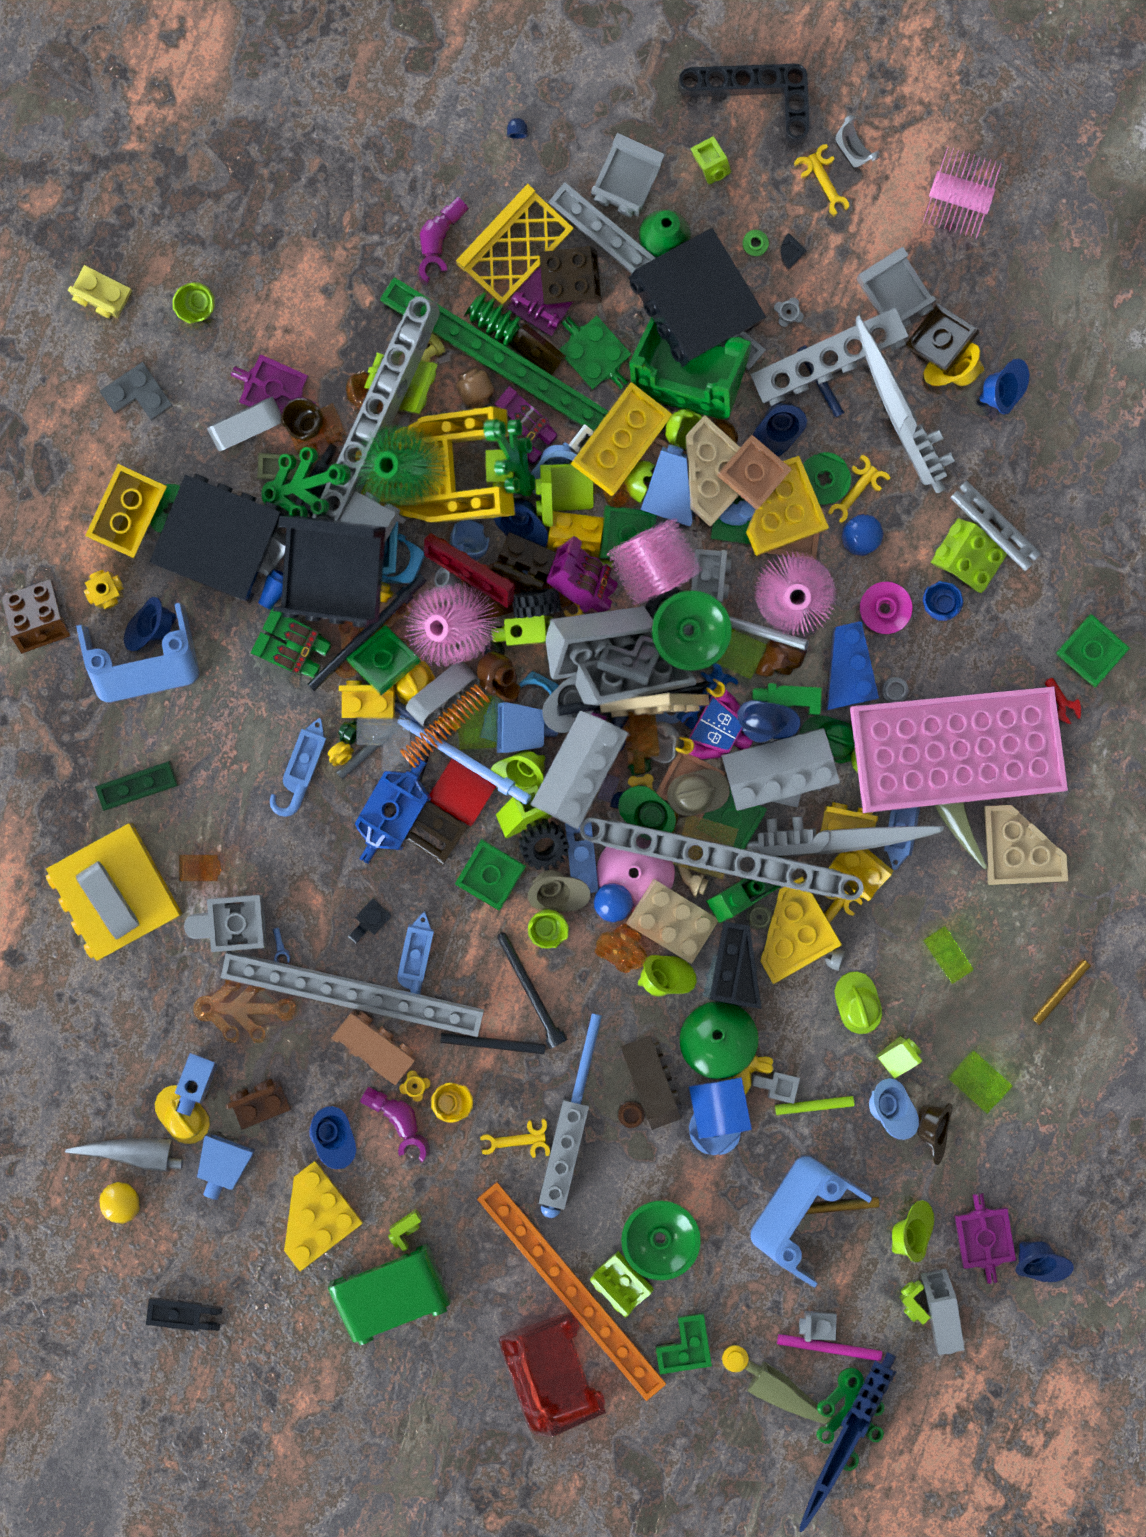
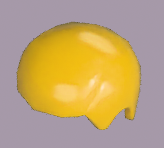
(451, 1102)
(119, 1202)

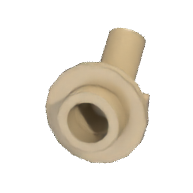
(696, 884)

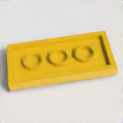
(621, 439)

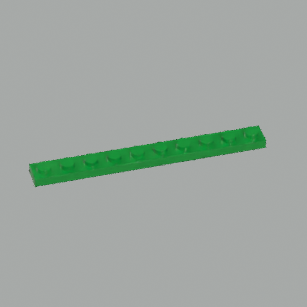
(501, 360)

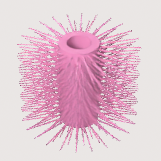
(963, 193)
(654, 561)
(797, 604)
(451, 625)

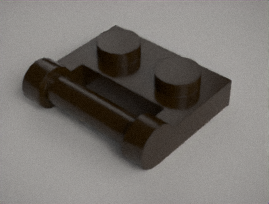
(441, 827)

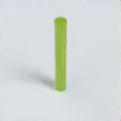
(814, 1105)

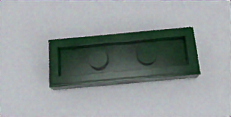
(136, 786)

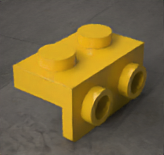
(584, 527)

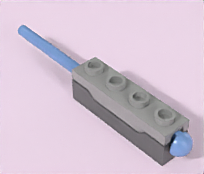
(568, 1134)

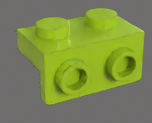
(621, 1284)

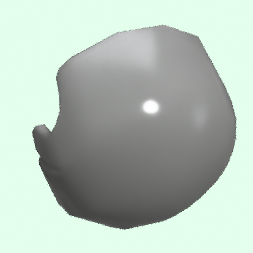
(668, 740)

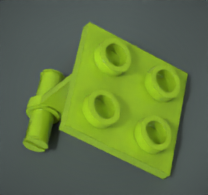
(416, 393)

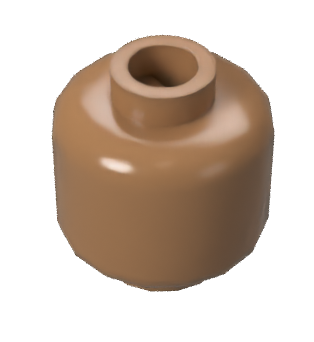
(475, 387)

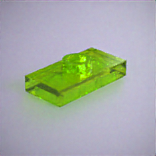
(948, 954)

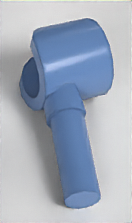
(280, 946)

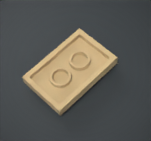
(672, 921)

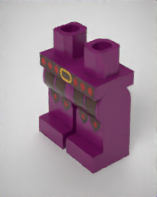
(533, 423)
(582, 577)

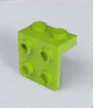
(562, 489)
(969, 555)

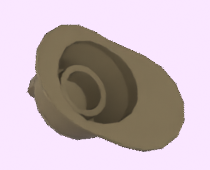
(698, 792)
(558, 892)

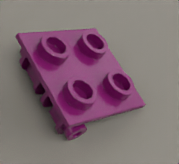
(530, 306)

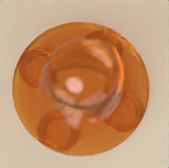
(622, 948)

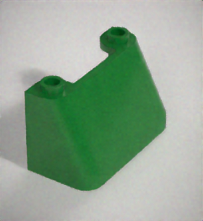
(703, 386)
(390, 1295)

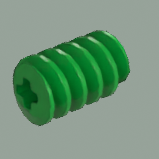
(494, 318)

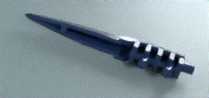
(854, 1426)

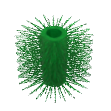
(400, 465)

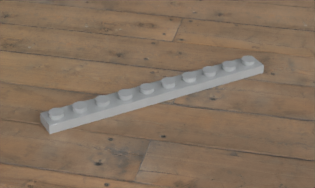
(616, 242)
(352, 993)

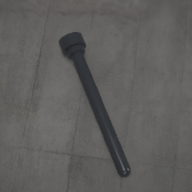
(553, 1035)

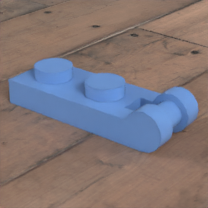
(582, 857)

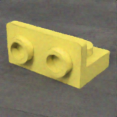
(100, 292)

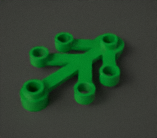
(523, 481)
(300, 484)
(850, 1395)

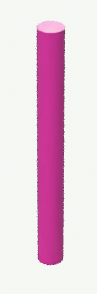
(829, 1347)

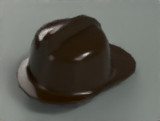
(934, 1128)

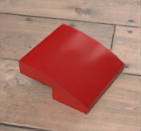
(461, 792)

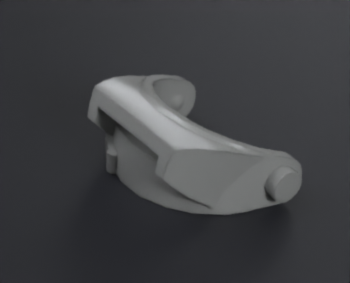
(858, 153)

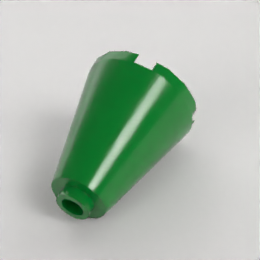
(663, 231)

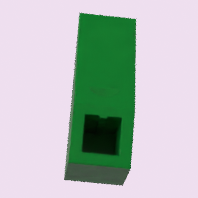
(739, 897)

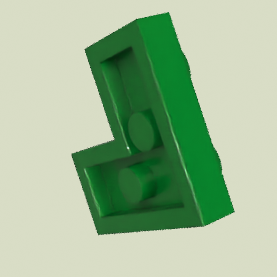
(691, 1352)

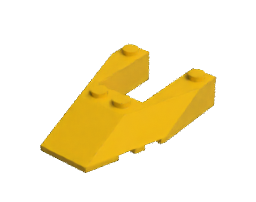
(449, 504)

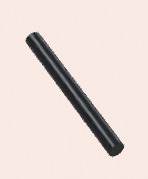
(492, 1043)

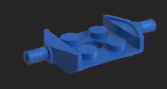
(409, 798)

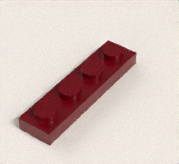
(469, 570)

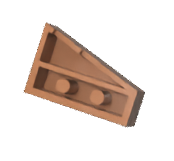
(375, 1046)

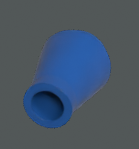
(272, 589)

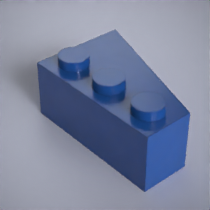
(850, 669)

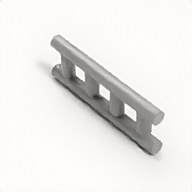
(1008, 530)

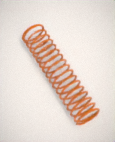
(477, 690)

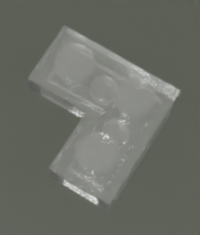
(391, 734)

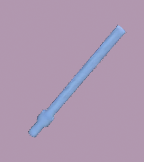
(504, 785)

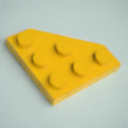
(787, 513)
(796, 934)
(316, 1217)

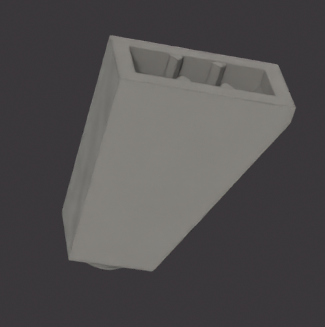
(943, 1312)

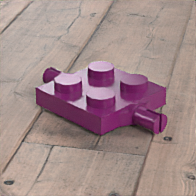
(270, 379)
(985, 1238)

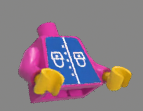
(717, 727)

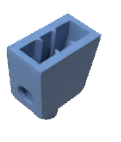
(521, 728)
(198, 1071)
(222, 1164)

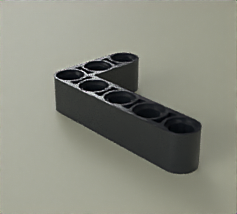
(756, 87)

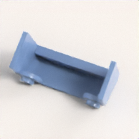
(172, 670)
(789, 1205)

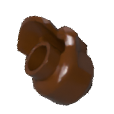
(780, 658)
(498, 676)

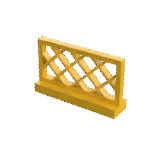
(498, 228)

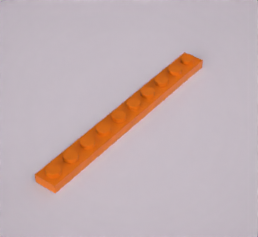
(571, 1291)

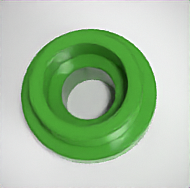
(755, 251)

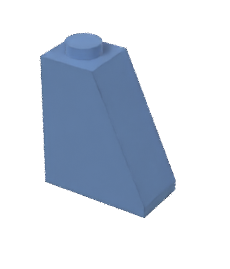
(669, 487)

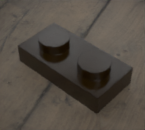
(537, 349)

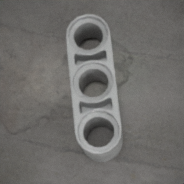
(245, 424)
(441, 694)
(107, 900)

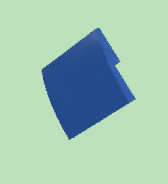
(720, 1108)

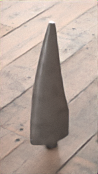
(138, 1152)

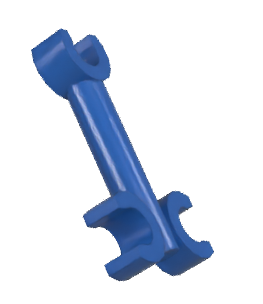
(716, 674)

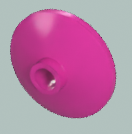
(899, 604)

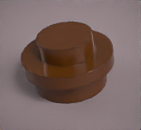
(631, 1114)

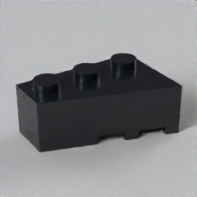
(735, 968)

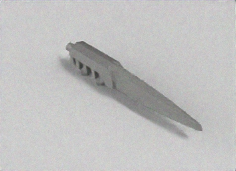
(913, 436)
(807, 841)

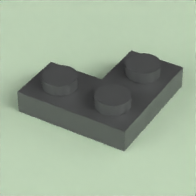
(140, 386)
(631, 665)

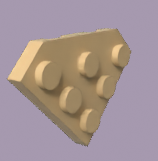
(707, 454)
(656, 704)
(1019, 850)

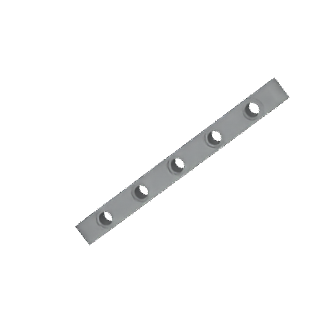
(389, 388)
(722, 858)

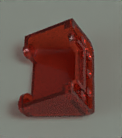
(550, 1376)

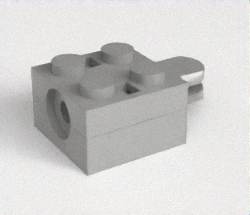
(230, 923)

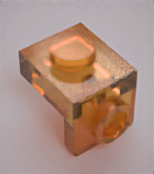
(199, 867)

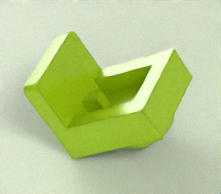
(913, 1310)

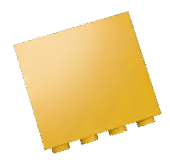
(134, 875)

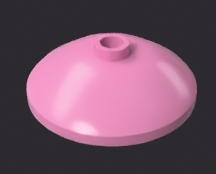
(615, 867)

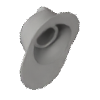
(564, 694)

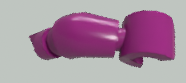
(434, 233)
(402, 1118)

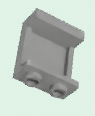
(627, 176)
(897, 285)
(367, 511)

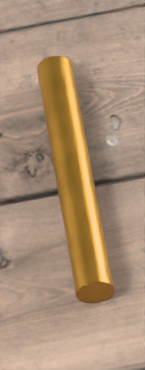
(1061, 992)
(843, 1205)

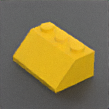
(125, 511)

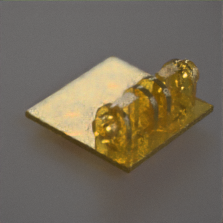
(708, 831)

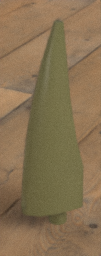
(957, 821)
(780, 1391)

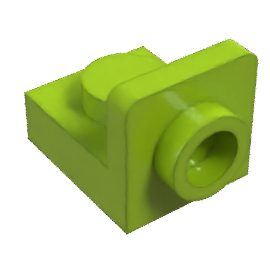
(711, 160)
(405, 1225)

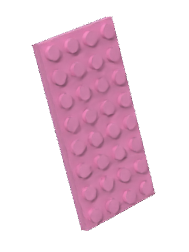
(958, 749)

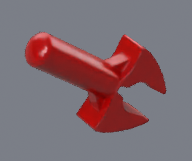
(1063, 702)

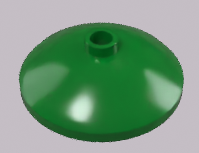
(709, 635)
(724, 1056)
(666, 1258)

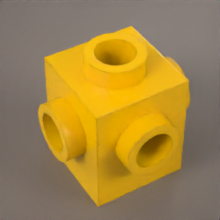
(110, 596)

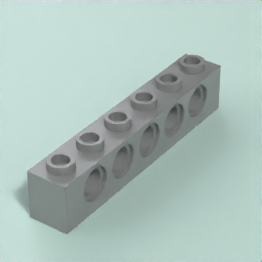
(766, 378)

